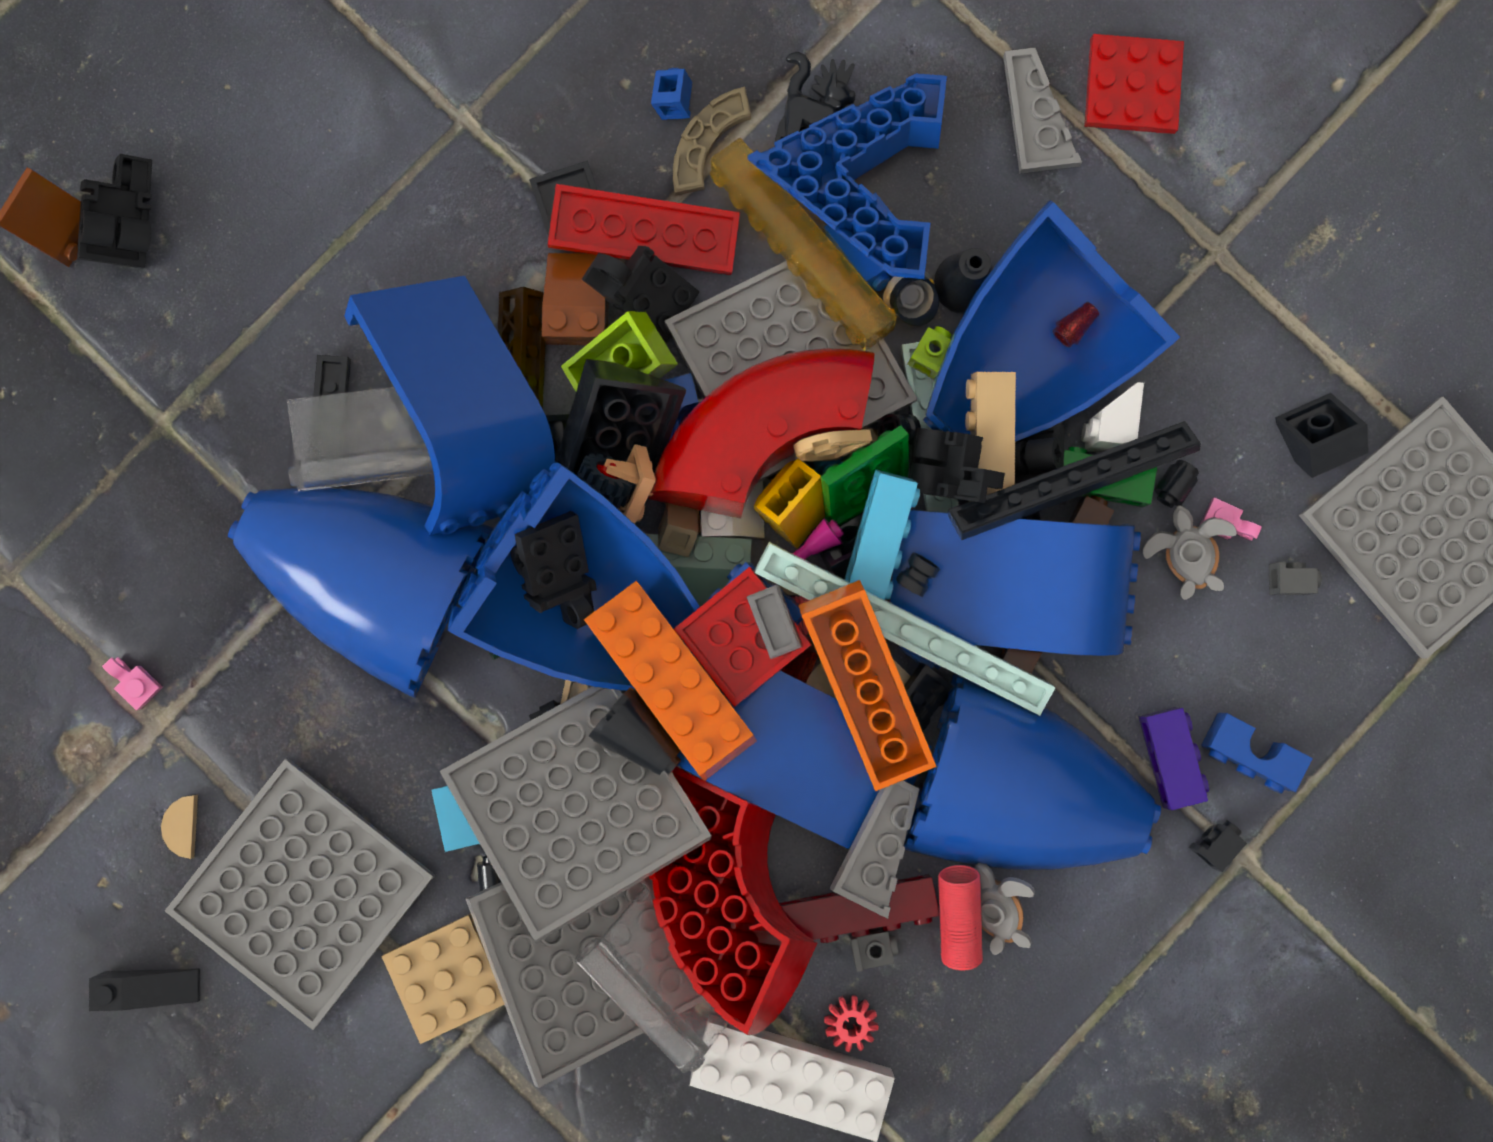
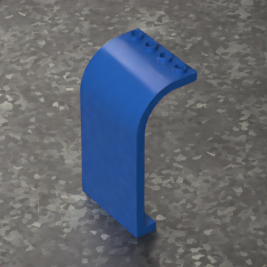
(461, 393)
(1025, 583)
(802, 760)

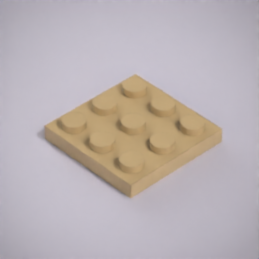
(443, 978)

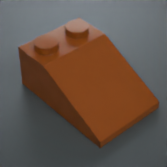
(43, 217)
(571, 308)

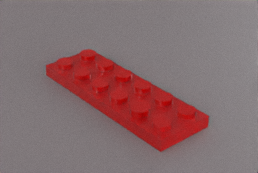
(619, 223)

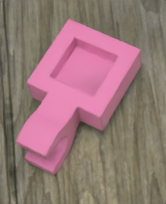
(1221, 509)
(135, 685)

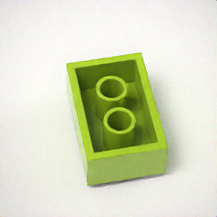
(629, 342)

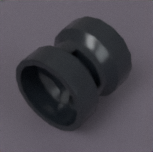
(892, 421)
(916, 577)

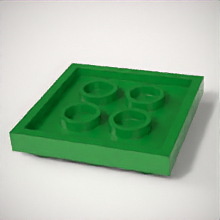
(848, 484)

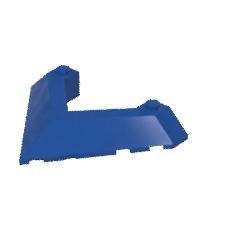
(829, 155)

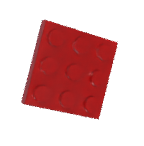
(1134, 83)
(729, 642)

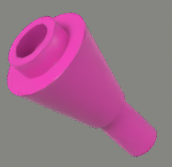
(822, 538)

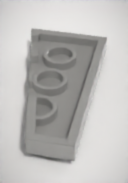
(1038, 128)
(874, 856)

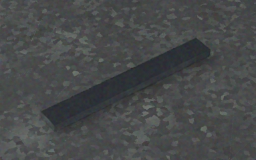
(1074, 480)

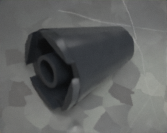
(961, 277)
(637, 735)

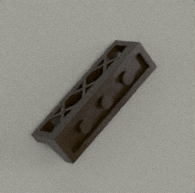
(527, 344)

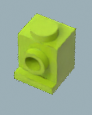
(923, 358)

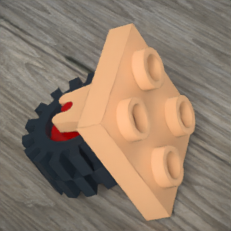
(621, 482)

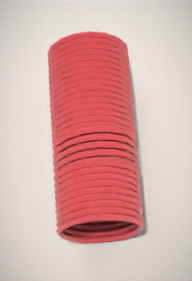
(960, 916)

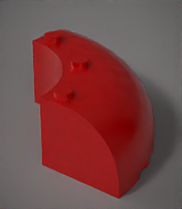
(755, 423)
(725, 914)

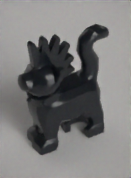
(803, 110)

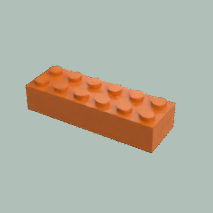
(670, 681)
(867, 685)

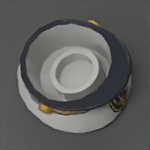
(912, 299)

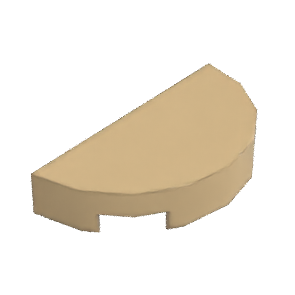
(179, 826)

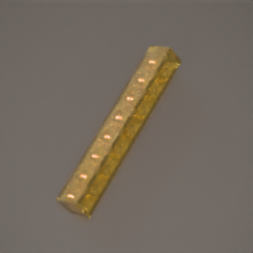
(804, 247)

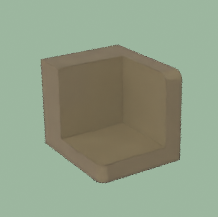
(678, 530)

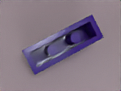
(1174, 758)

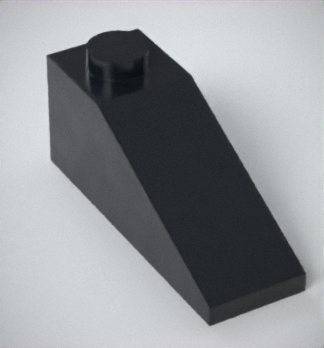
(143, 989)

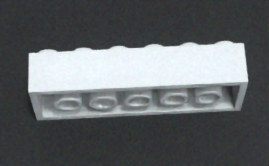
(797, 1080)

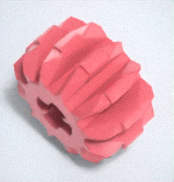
(839, 1028)

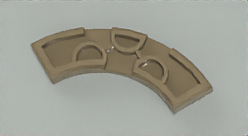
(701, 135)

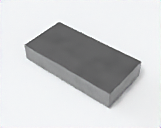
(774, 621)

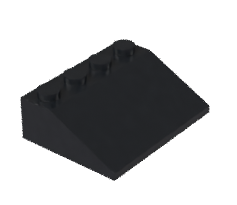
(617, 410)

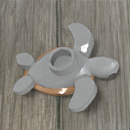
(1191, 550)
(1002, 909)

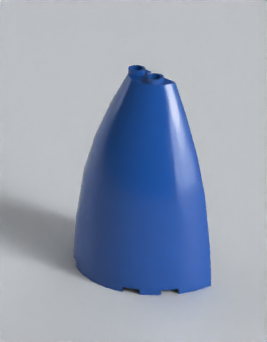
(1011, 324)
(616, 554)
(360, 573)
(1024, 791)

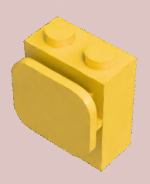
(792, 502)

